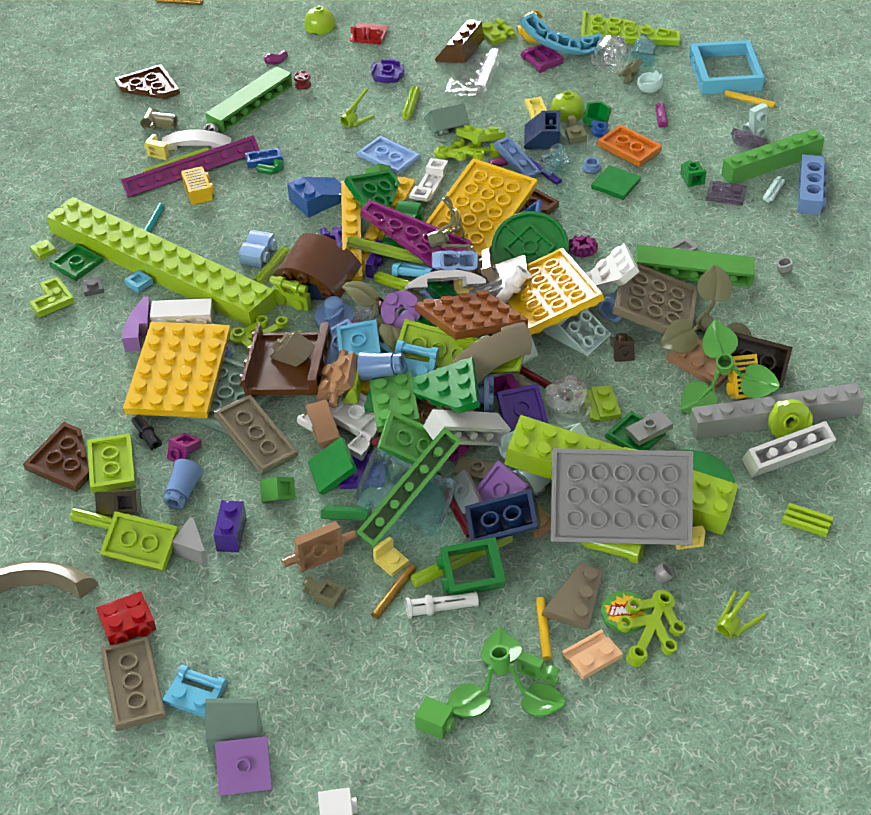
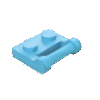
(410, 269)
(414, 366)
(192, 698)

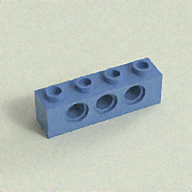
(812, 184)

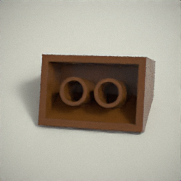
(463, 43)

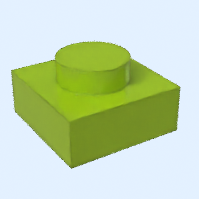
(43, 249)

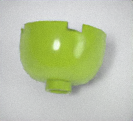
(319, 21)
(569, 105)

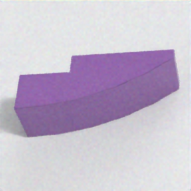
(137, 326)

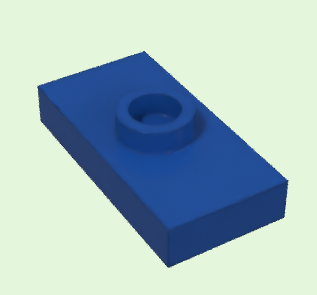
(263, 157)

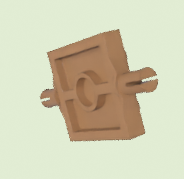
(337, 378)
(318, 547)

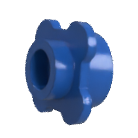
(599, 128)

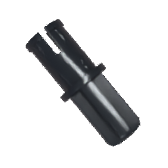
(146, 432)

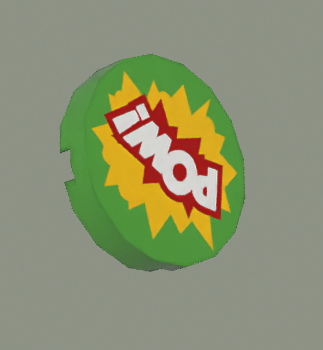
(615, 607)

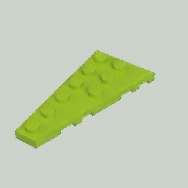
(429, 336)

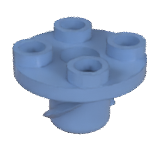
(334, 312)
(486, 393)

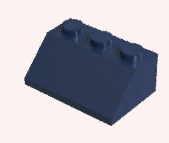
(503, 516)

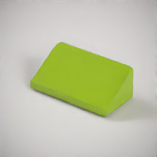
(352, 395)

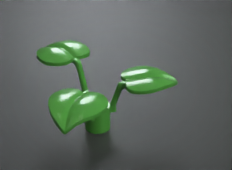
(720, 343)
(500, 653)

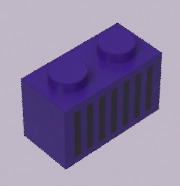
(230, 526)

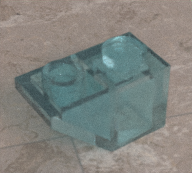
(645, 49)

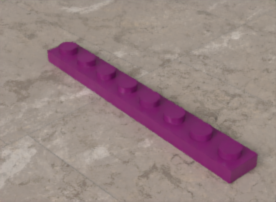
(172, 171)

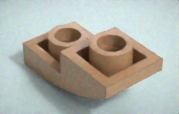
(322, 422)

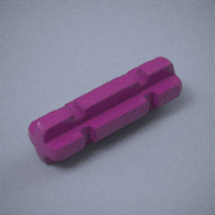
(661, 115)

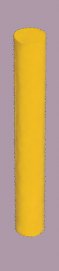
(747, 98)
(543, 630)

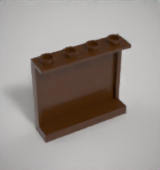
(271, 377)

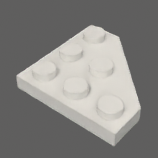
(616, 268)

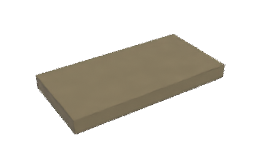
(256, 434)
(132, 683)

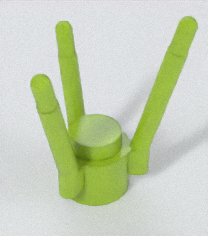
(349, 118)
(730, 623)

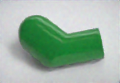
(270, 169)

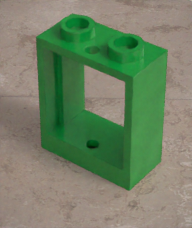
(494, 561)

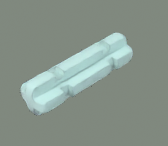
(774, 189)

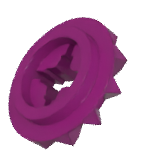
(586, 250)

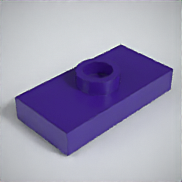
(373, 262)

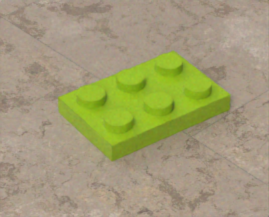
(111, 463)
(139, 541)

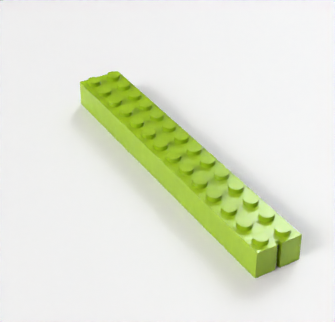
(162, 261)

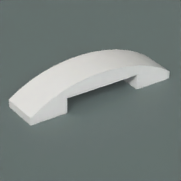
(195, 138)
(431, 181)
(468, 279)

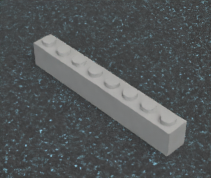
(754, 413)

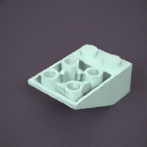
(579, 332)

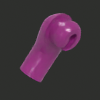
(276, 58)
(498, 162)

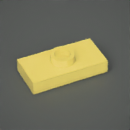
(534, 106)

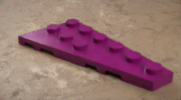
(408, 231)

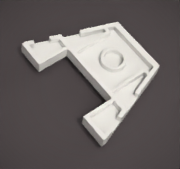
(355, 420)

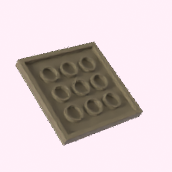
(655, 299)

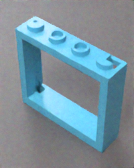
(721, 84)

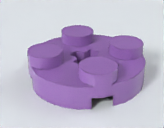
(393, 302)

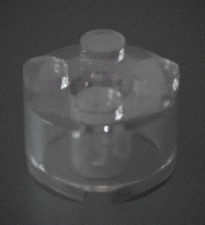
(610, 54)
(568, 400)

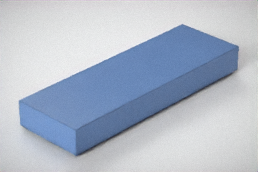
(516, 157)

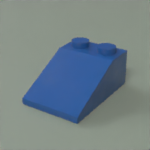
(314, 194)

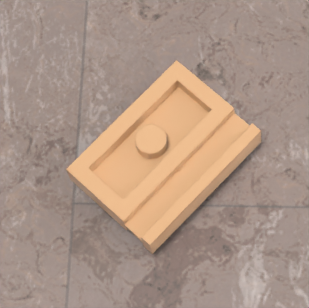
(592, 654)

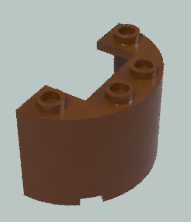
(319, 262)

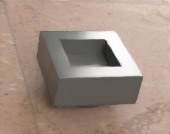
(93, 286)

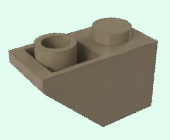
(292, 349)

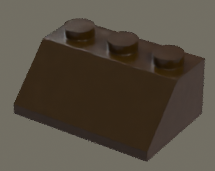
(769, 354)

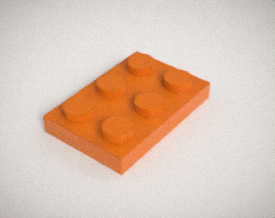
(629, 145)

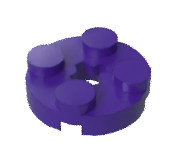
(387, 71)

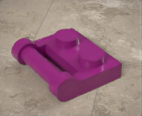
(549, 57)

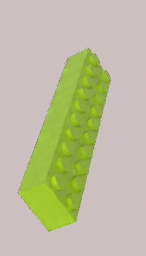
(532, 452)

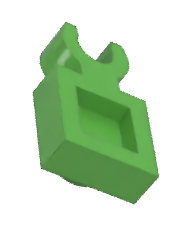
(534, 667)

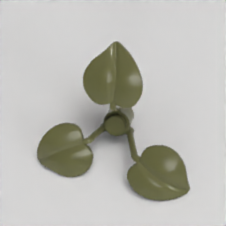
(440, 237)
(711, 286)
(365, 296)

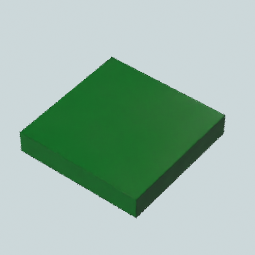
(616, 182)
(76, 262)
(619, 437)
(332, 466)
(339, 512)

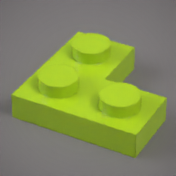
(480, 134)
(55, 297)

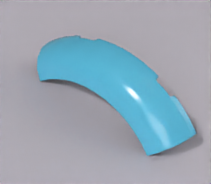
(559, 42)

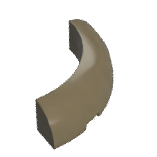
(498, 349)
(49, 573)

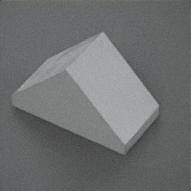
(189, 544)

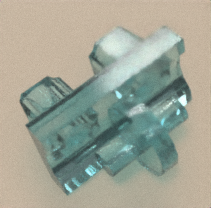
(554, 159)

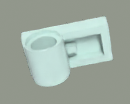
(757, 121)

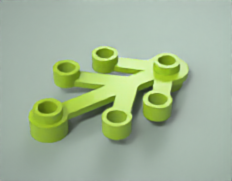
(445, 152)
(244, 335)
(652, 624)

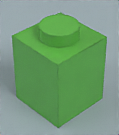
(435, 718)

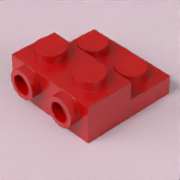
(126, 618)

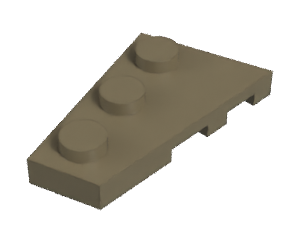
(576, 598)

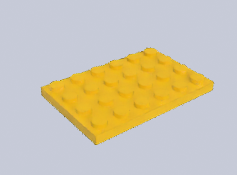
(484, 200)
(554, 291)
(178, 370)

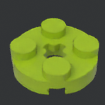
(784, 410)

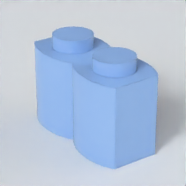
(257, 248)
(454, 260)

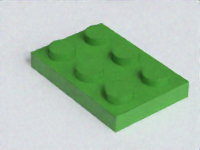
(395, 395)
(404, 438)

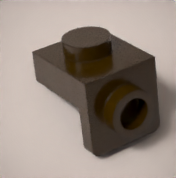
(622, 347)

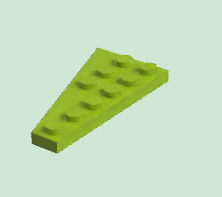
(627, 29)

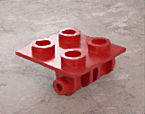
(368, 33)

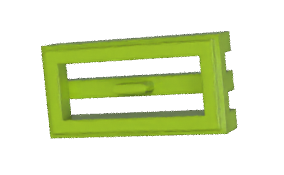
(807, 518)

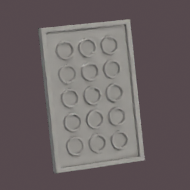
(622, 496)

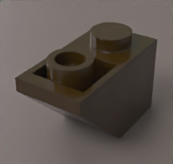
(121, 501)

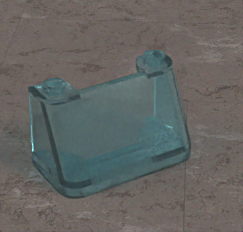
(428, 506)

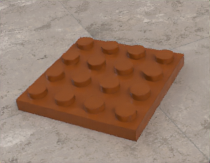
(469, 314)

